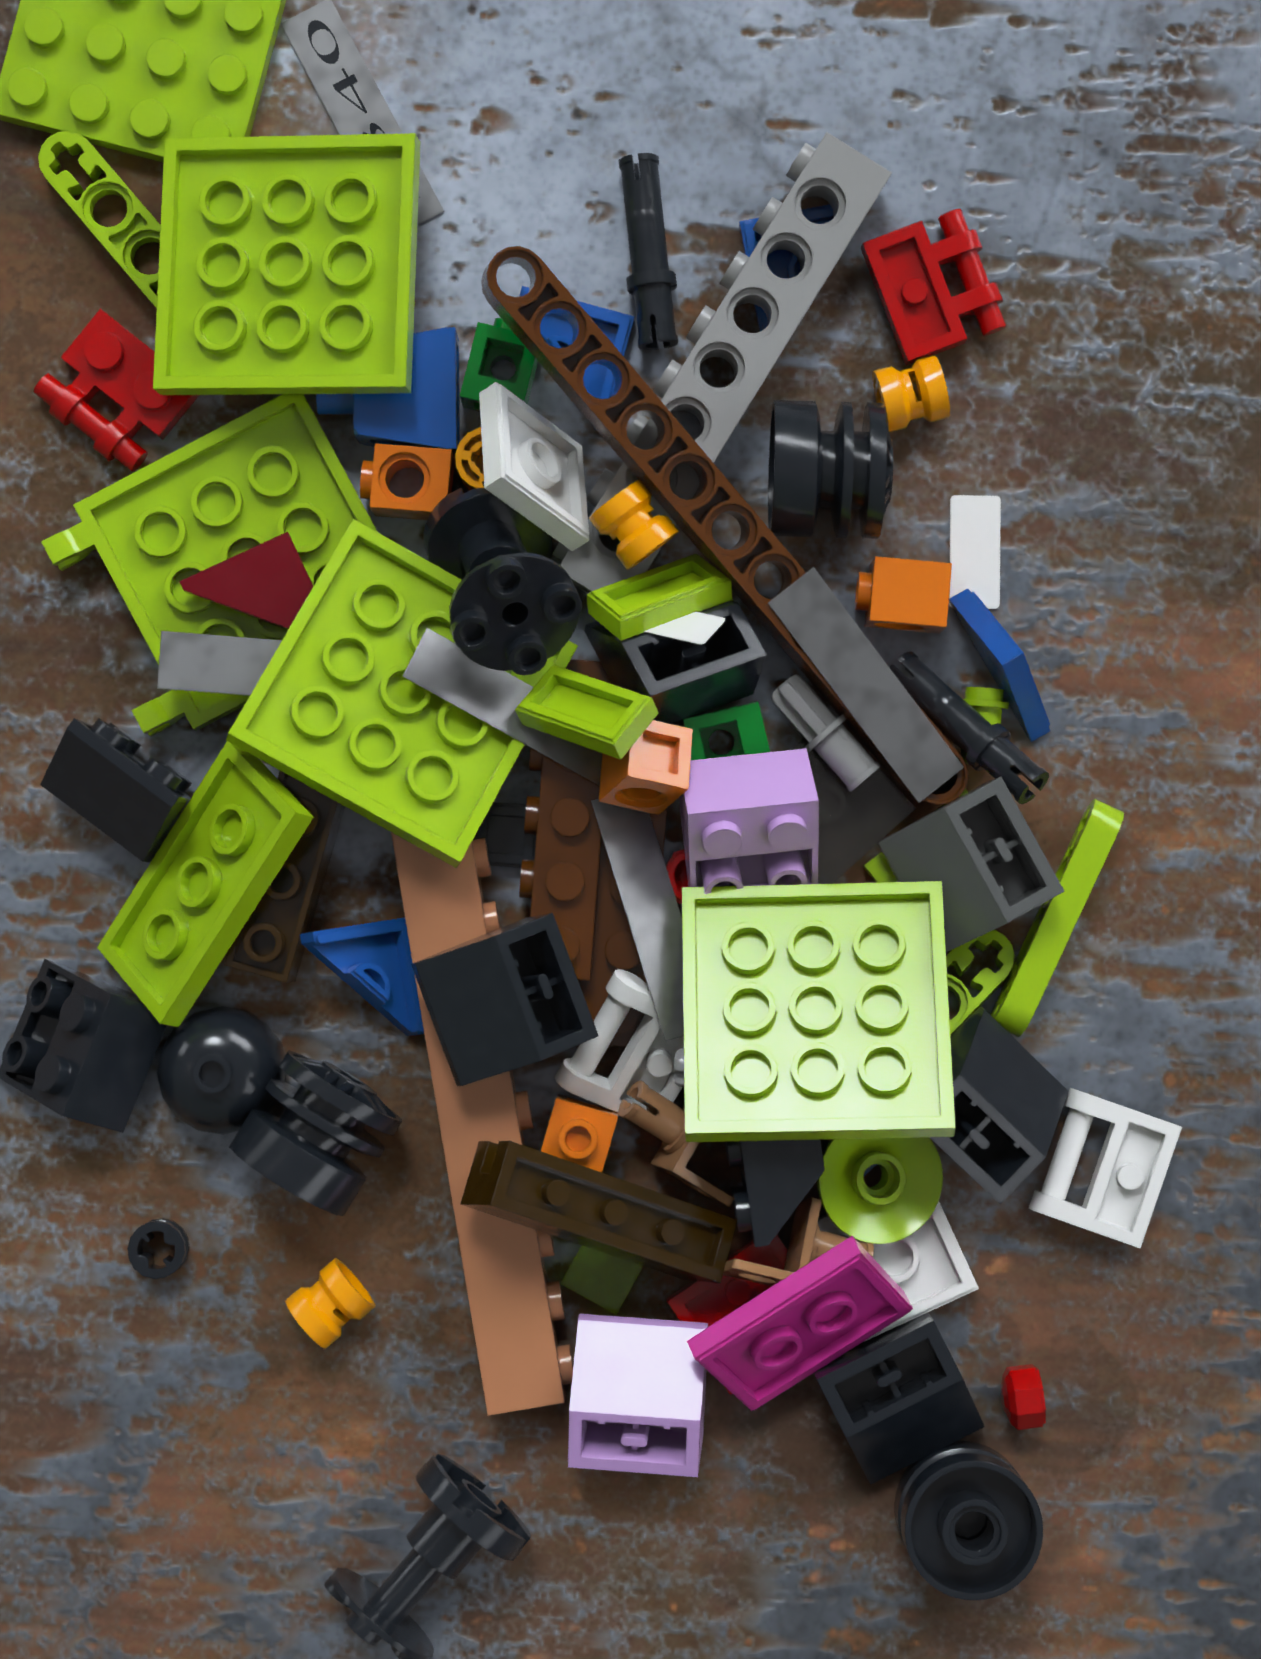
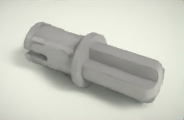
(824, 731)

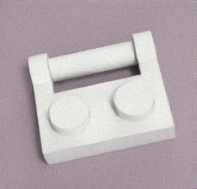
(644, 1058)
(1125, 1175)

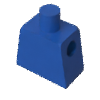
(418, 418)

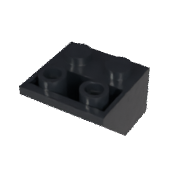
(682, 674)
(114, 788)
(505, 999)
(81, 1047)
(1001, 1106)
(774, 1182)
(899, 1397)

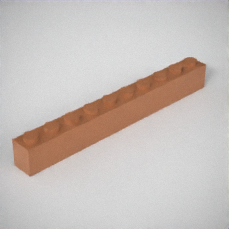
(501, 1260)

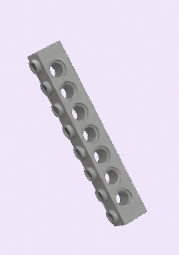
(851, 187)

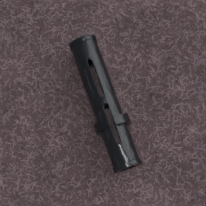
(650, 277)
(985, 744)

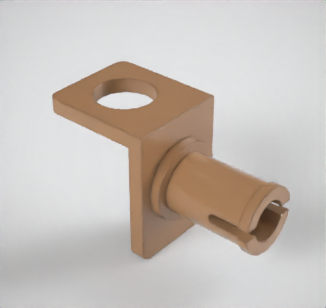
(667, 1123)
(805, 1245)

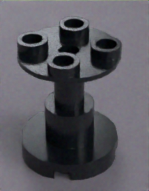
(512, 597)
(442, 1543)

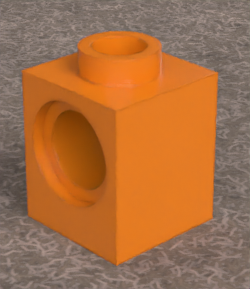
(375, 478)
(904, 594)
(651, 771)
(580, 1132)

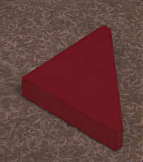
(259, 582)

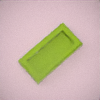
(659, 596)
(587, 711)

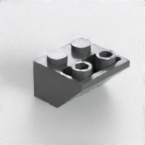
(981, 855)

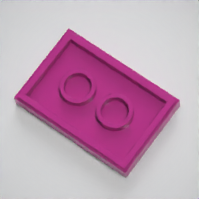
(800, 1324)

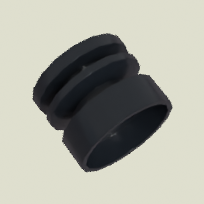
(828, 469)
(311, 1140)

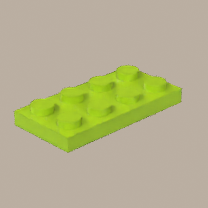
(204, 883)

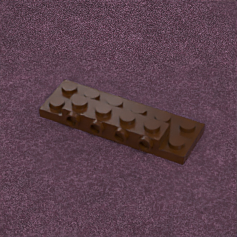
(576, 877)

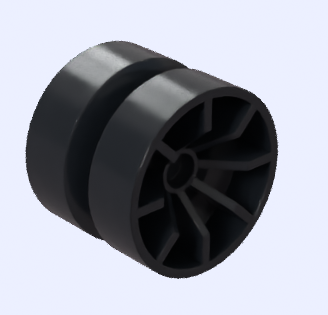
(968, 1521)

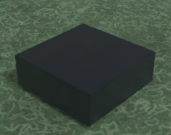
(505, 835)

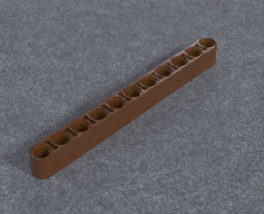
(655, 464)

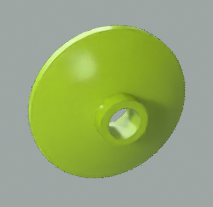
(894, 1206)

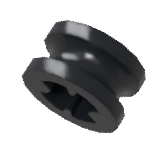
(144, 1261)

